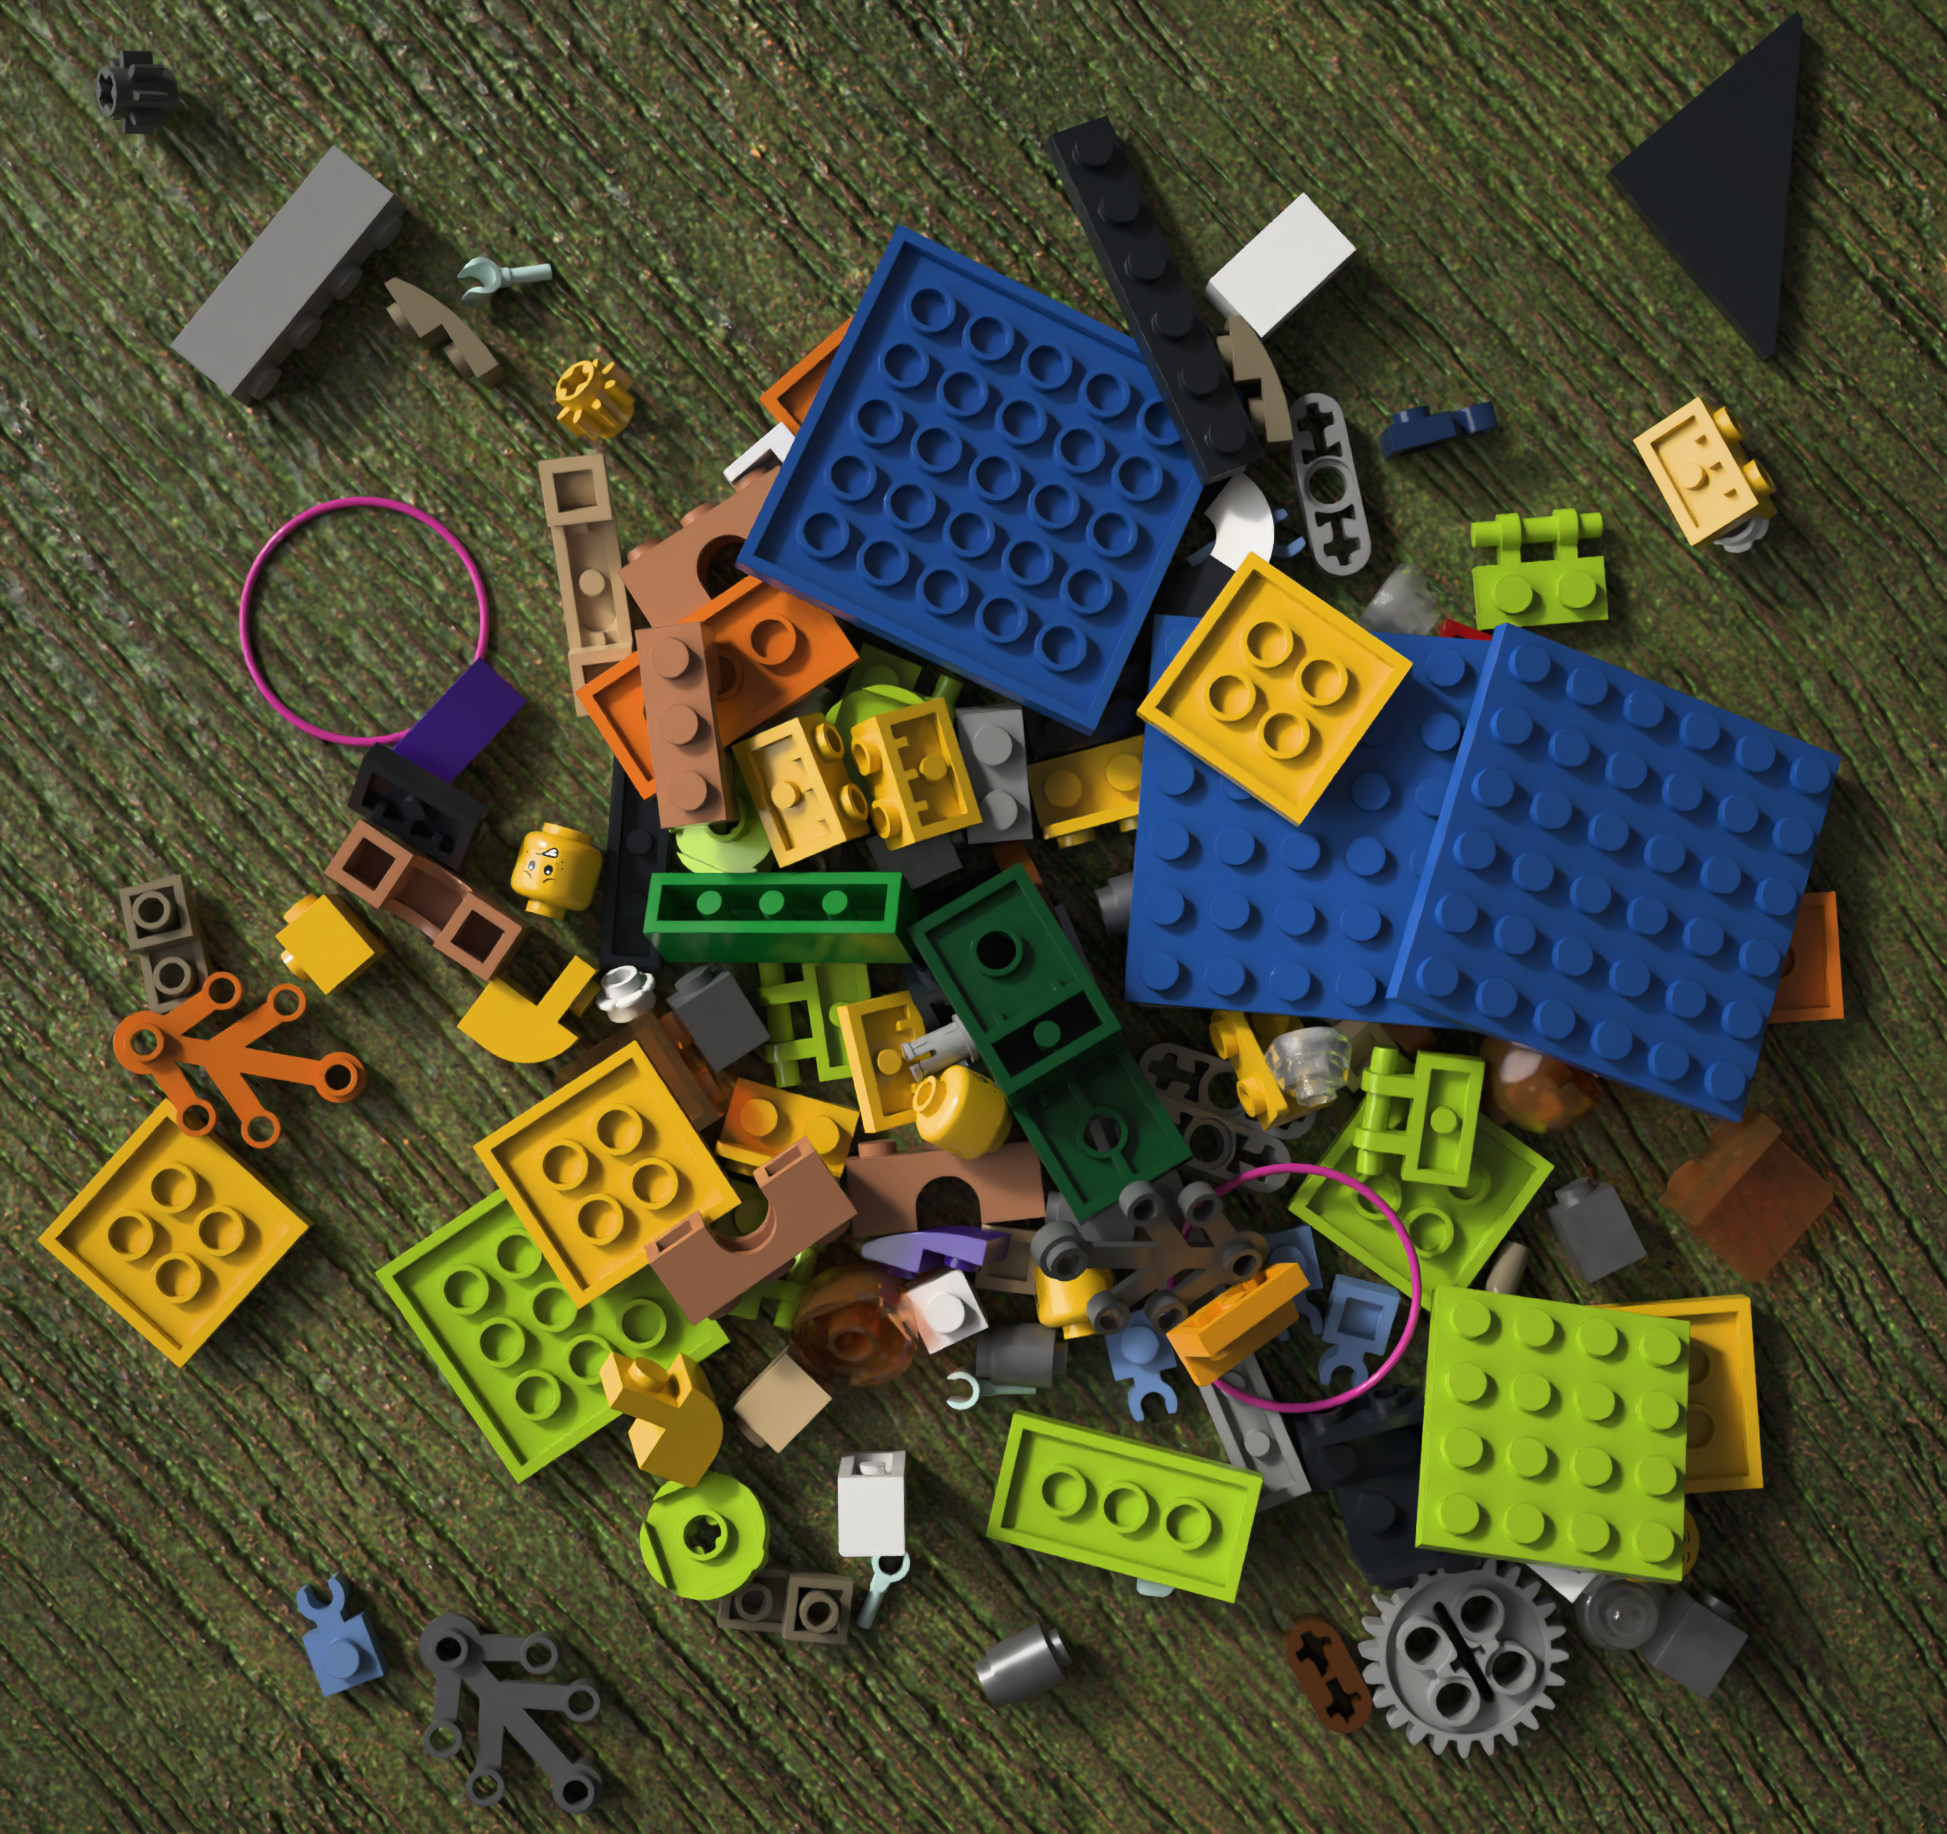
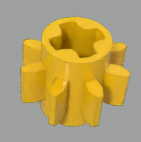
(595, 399)

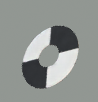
(1241, 526)

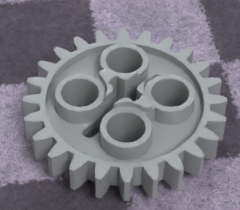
(1414, 1678)

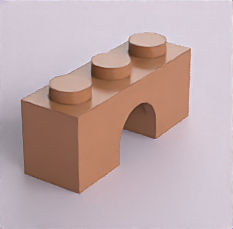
(672, 574)
(686, 747)
(430, 897)
(889, 1179)
(712, 1270)

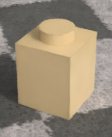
(780, 1402)

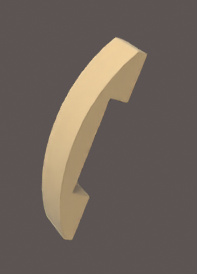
(587, 561)

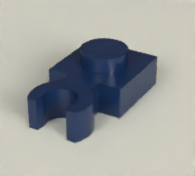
(1420, 431)

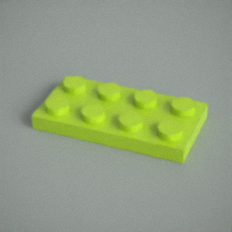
(1125, 1505)

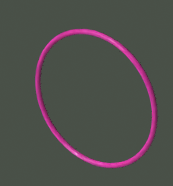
(272, 544)
(1415, 1274)

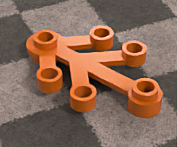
(228, 1057)

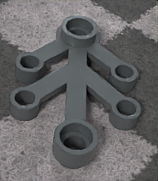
(1228, 1257)
(507, 1705)

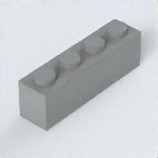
(291, 277)

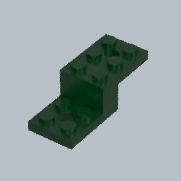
(1049, 1042)

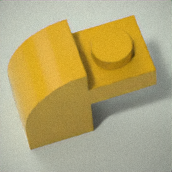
(532, 1030)
(675, 1413)

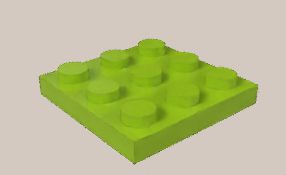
(1448, 1224)

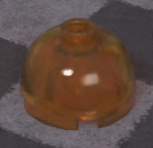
(1533, 1089)
(854, 1324)

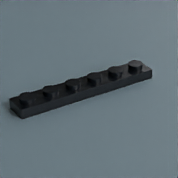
(1155, 301)

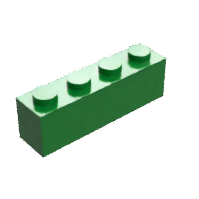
(782, 917)

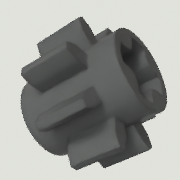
(136, 92)

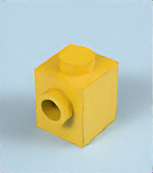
(327, 943)

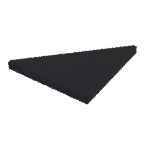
(1719, 184)

